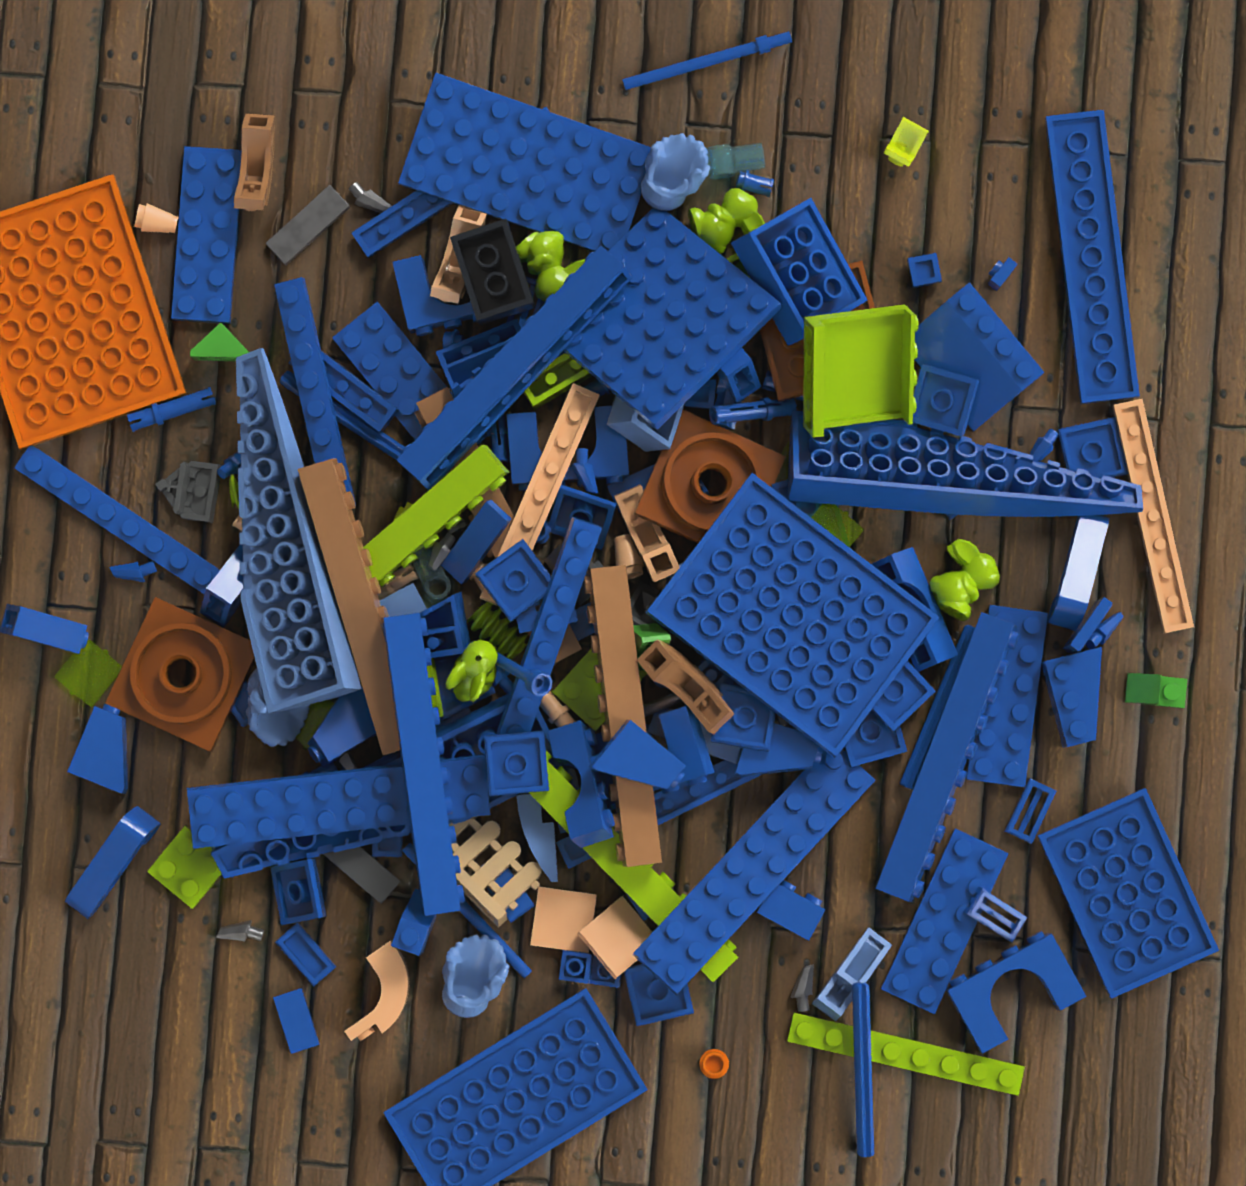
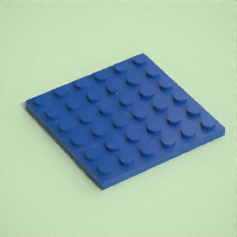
(671, 320)

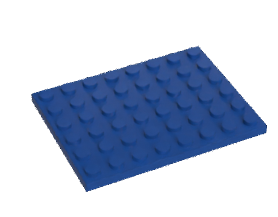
(792, 615)

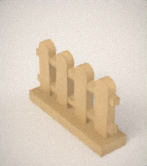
(485, 876)

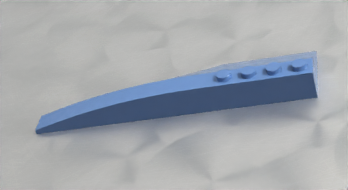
(286, 583)

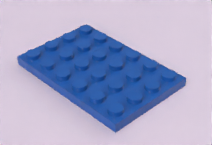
(1128, 893)

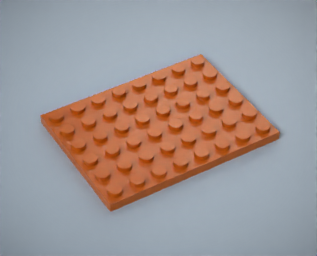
(78, 316)

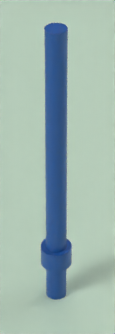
(761, 45)
(481, 925)

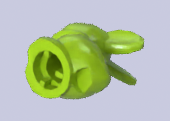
(719, 222)
(544, 258)
(960, 588)
(473, 671)

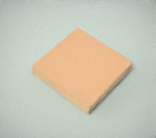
(560, 917)
(615, 936)

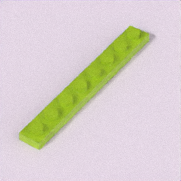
(909, 1054)

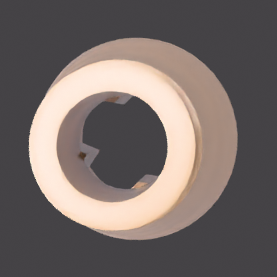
(155, 220)
(627, 554)

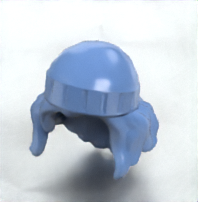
(673, 171)
(274, 727)
(473, 975)

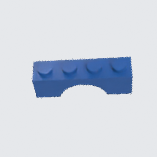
(908, 574)
(588, 818)

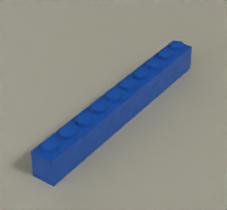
(514, 367)
(947, 757)
(421, 763)

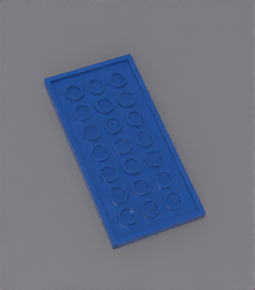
(525, 165)
(517, 1098)

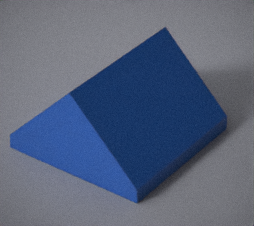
(584, 507)
(298, 891)

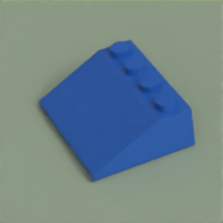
(800, 268)
(975, 342)

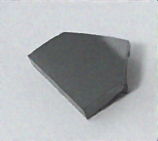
(193, 490)

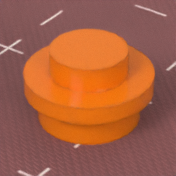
(714, 1063)

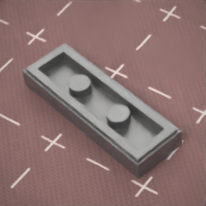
(307, 225)

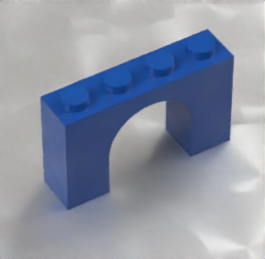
(420, 308)
(608, 458)
(684, 741)
(973, 993)

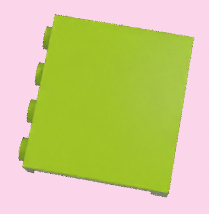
(859, 367)

